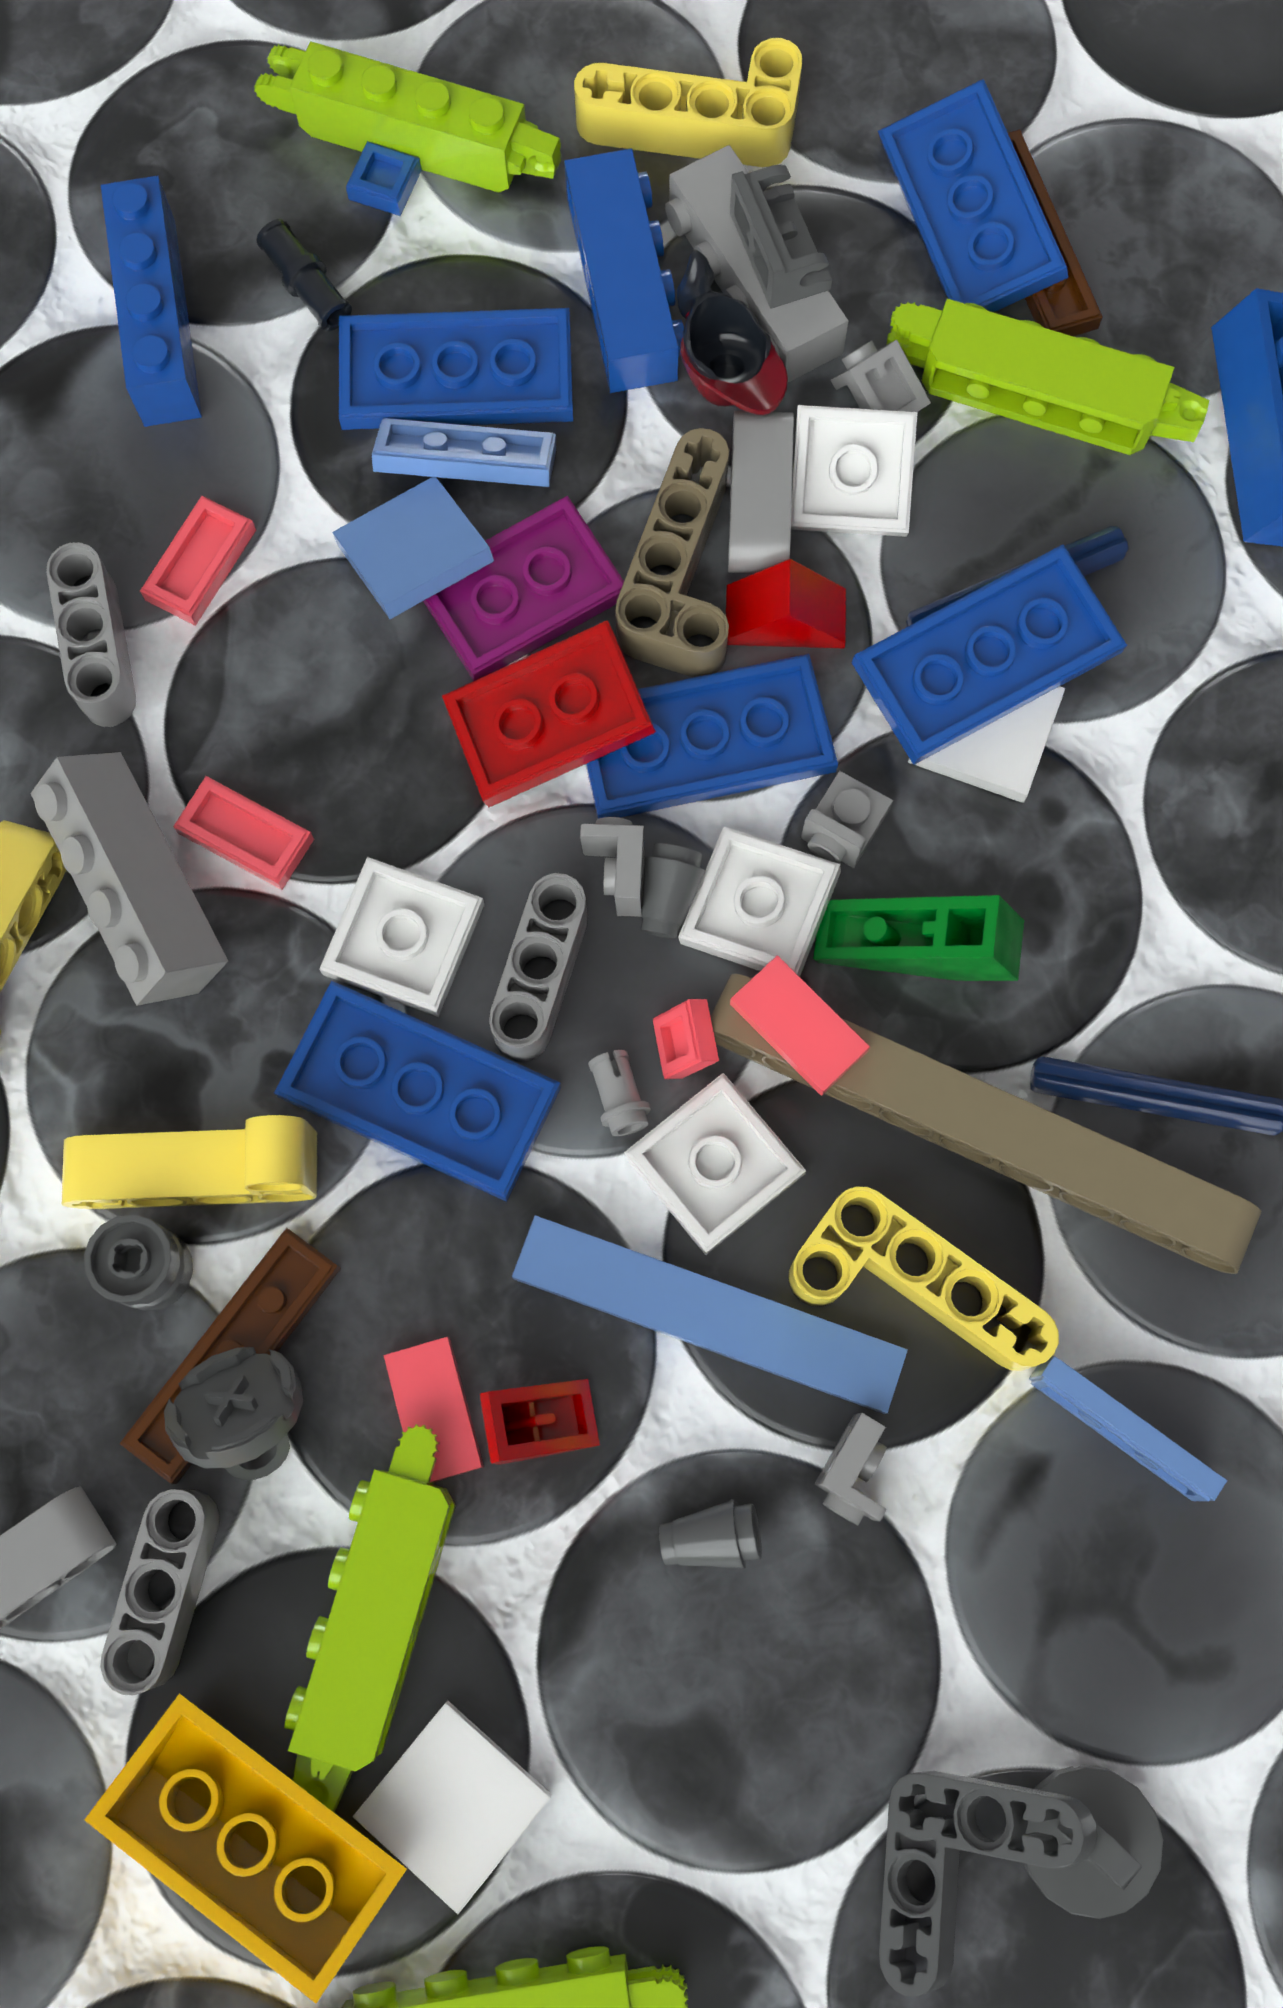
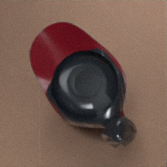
(726, 347)

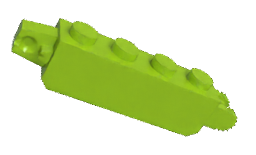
(440, 122)
(1045, 377)
(373, 1620)
(586, 1981)

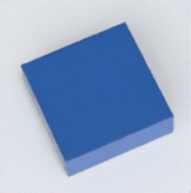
(383, 178)

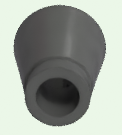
(669, 888)
(713, 1537)

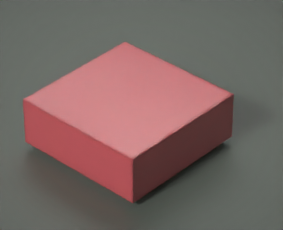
(685, 1039)

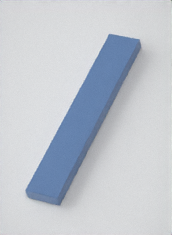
(710, 1314)

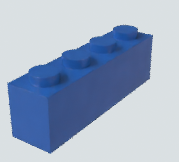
(623, 270)
(150, 301)
(1251, 385)

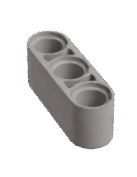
(760, 491)
(79, 612)
(535, 938)
(49, 1551)
(136, 1614)

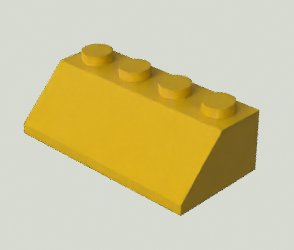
(246, 1847)

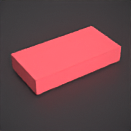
(198, 560)
(244, 832)
(799, 1025)
(432, 1394)

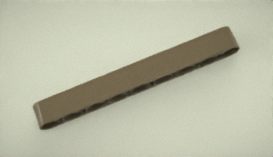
(1023, 1143)

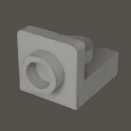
(882, 379)
(845, 820)
(622, 874)
(854, 1456)

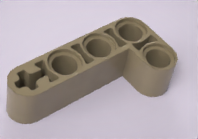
(680, 547)

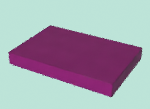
(541, 585)

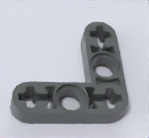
(938, 1844)

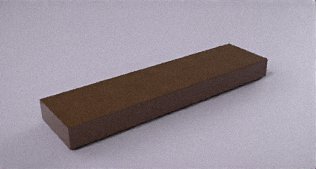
(1069, 303)
(257, 1316)

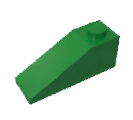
(924, 937)

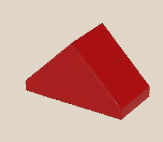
(786, 609)
(538, 1421)

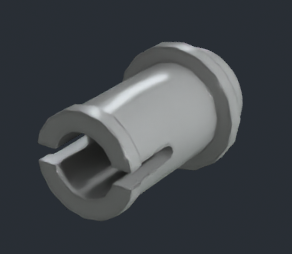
(619, 1094)

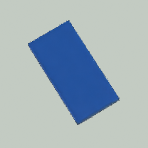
(973, 201)
(456, 367)
(988, 654)
(719, 739)
(418, 1090)

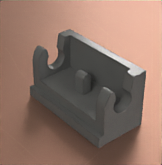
(777, 237)

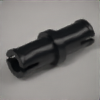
(303, 274)

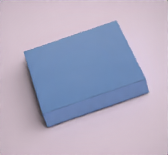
(413, 547)

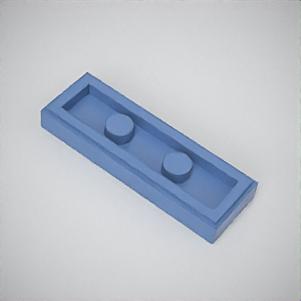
(464, 452)
(1127, 1431)

